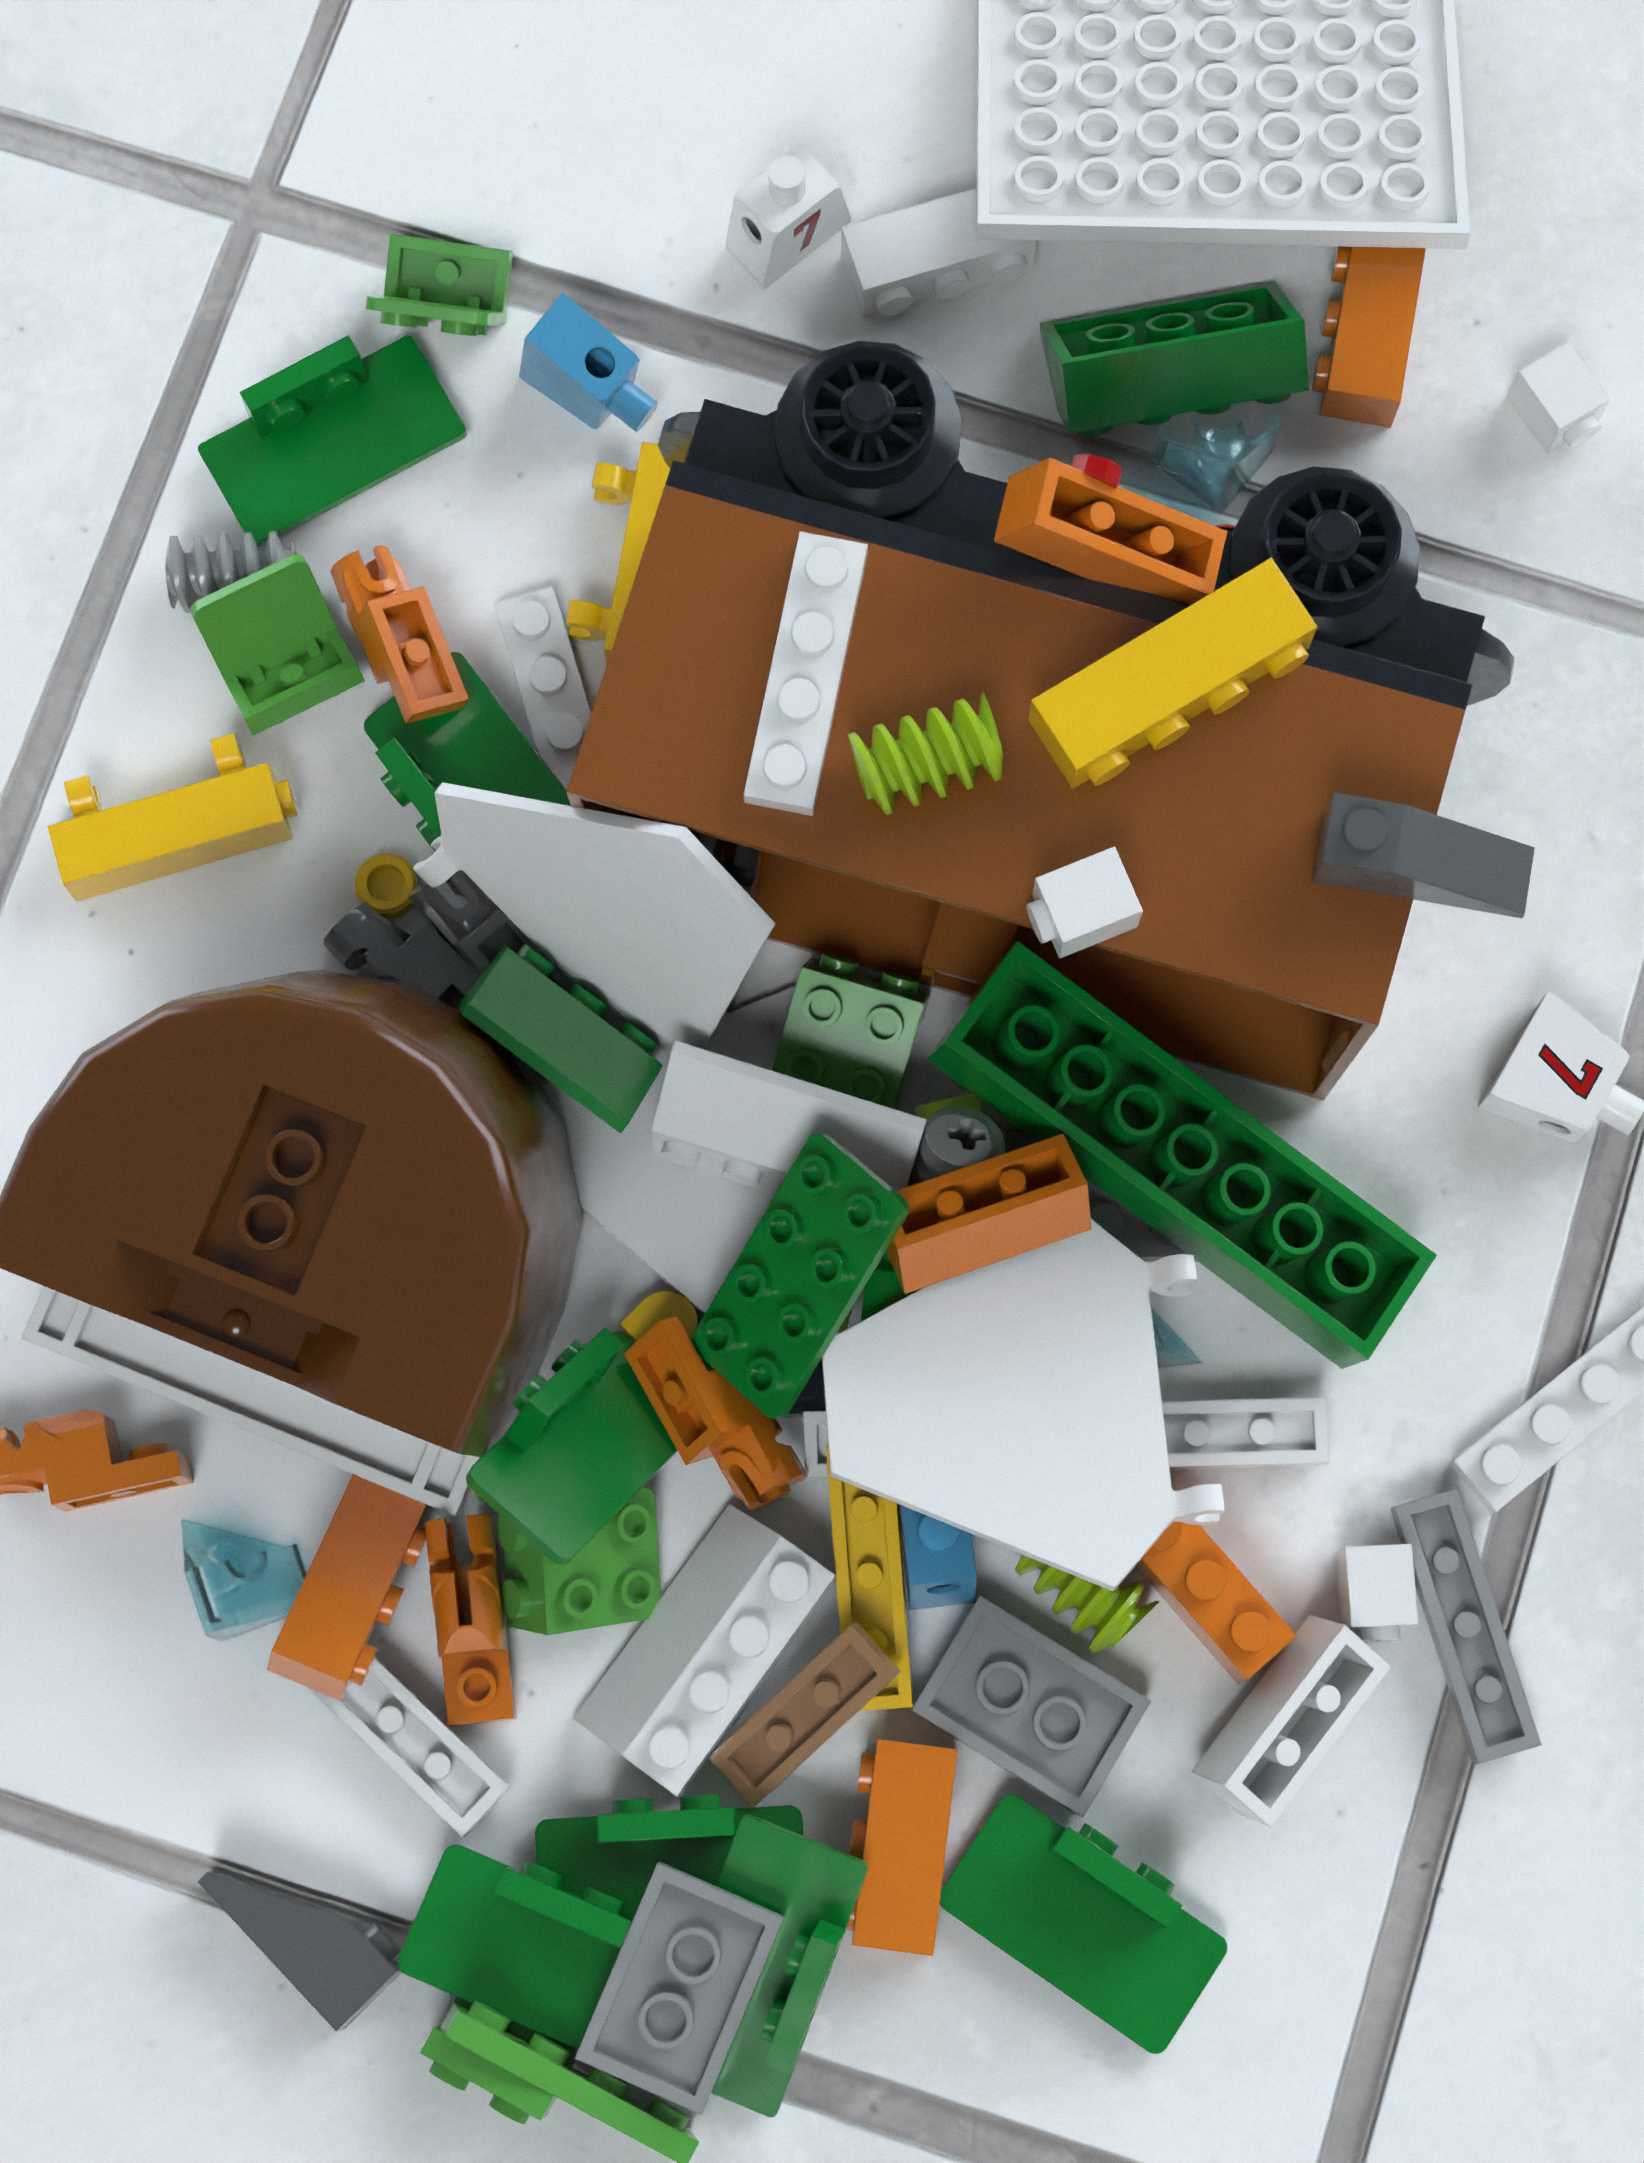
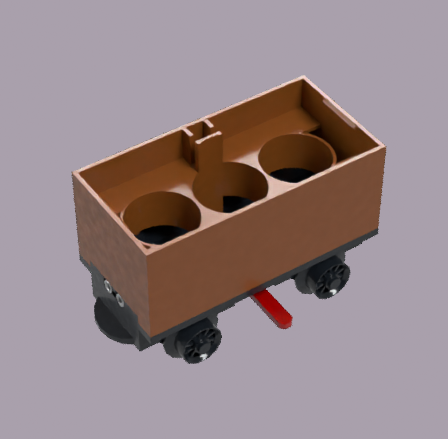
(1216, 831)

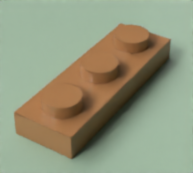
(804, 1714)

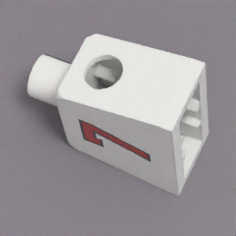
(794, 211)
(1563, 1076)

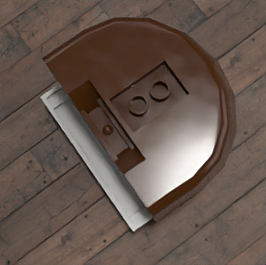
(305, 1222)

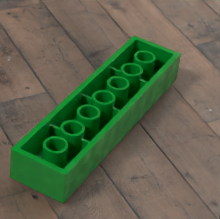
(1183, 1157)

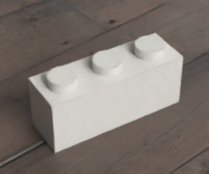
(926, 255)
(1291, 1720)

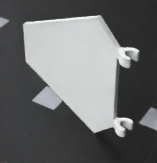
(611, 902)
(668, 1215)
(1022, 1406)

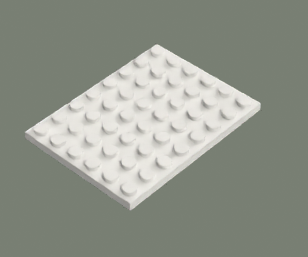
(1221, 122)

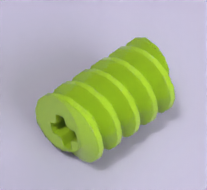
(928, 755)
(1106, 1610)

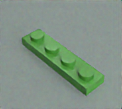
(545, 2066)

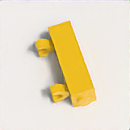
(615, 487)
(170, 829)

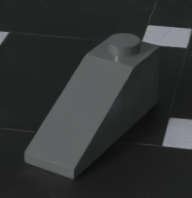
(1420, 857)
(322, 1953)

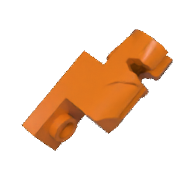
(399, 635)
(712, 1417)
(84, 1463)
(470, 1624)

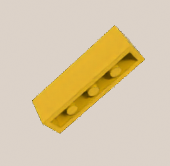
(1172, 675)

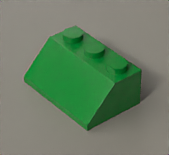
(563, 1035)

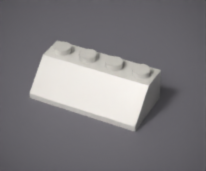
(760, 1119)
(705, 1649)

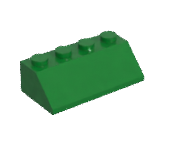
(1175, 358)

